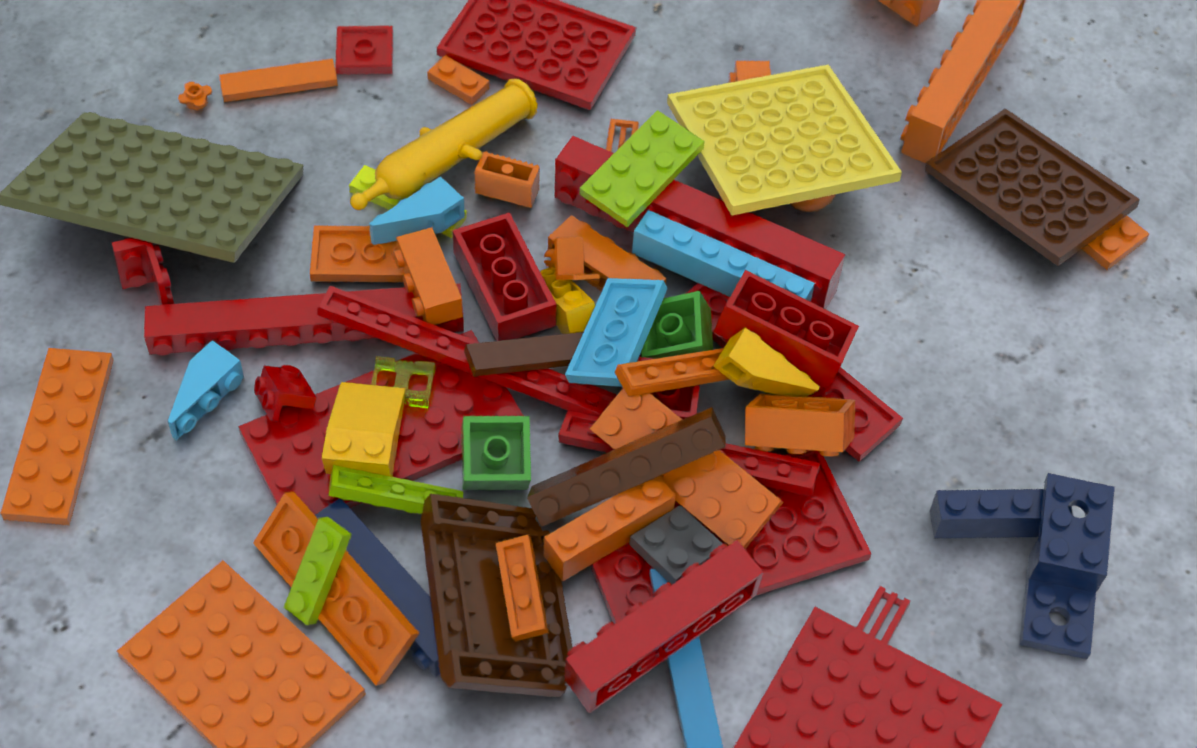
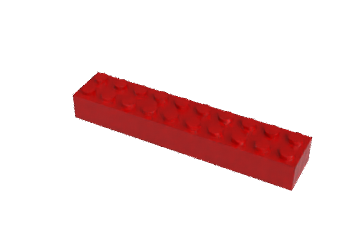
(710, 217)

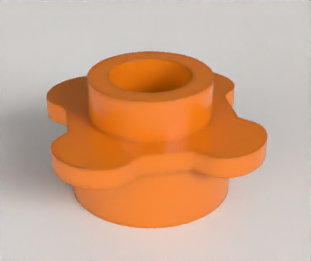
(195, 95)

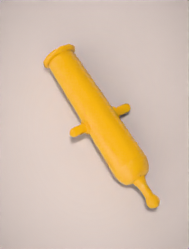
(449, 144)

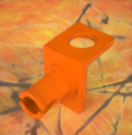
(568, 259)

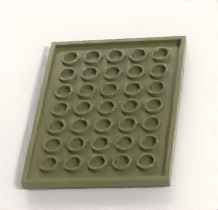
(154, 186)

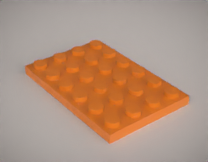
(240, 668)

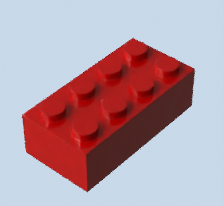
(504, 278)
(789, 324)

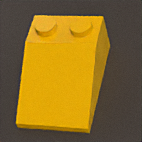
(364, 428)

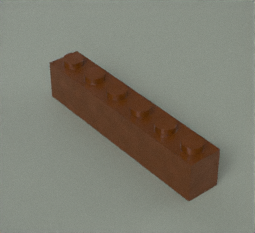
(627, 466)

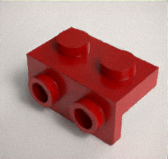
(283, 387)

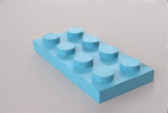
(616, 330)

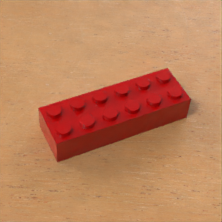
(662, 625)

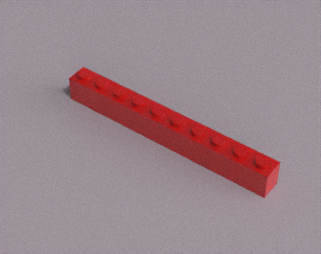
(262, 322)

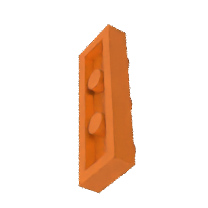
(521, 588)

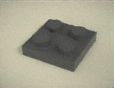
(674, 543)

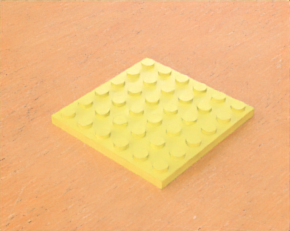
(783, 139)

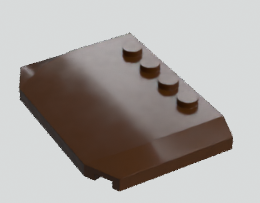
(471, 605)

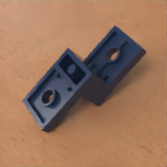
(1067, 566)

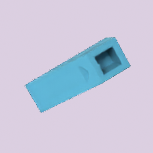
(432, 206)
(205, 383)

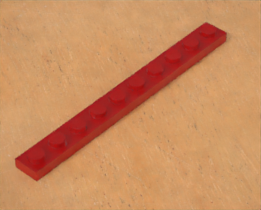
(449, 349)

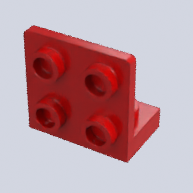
(139, 264)

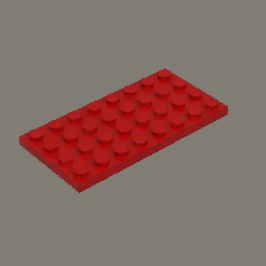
(428, 439)
(796, 544)

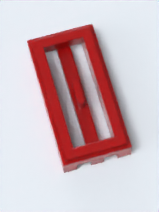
(891, 600)

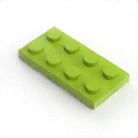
(642, 168)

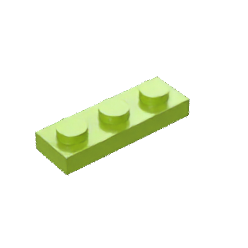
(317, 570)

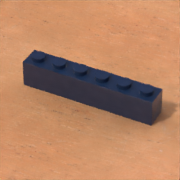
(392, 580)

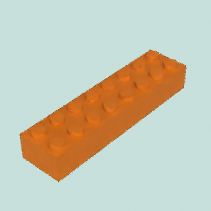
(959, 77)

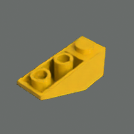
(573, 304)
(759, 367)

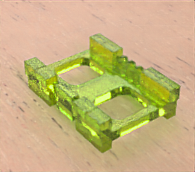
(404, 371)

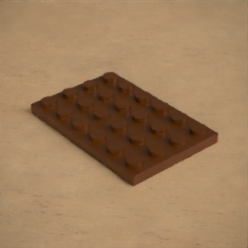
(1032, 186)

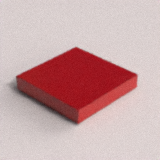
(364, 50)

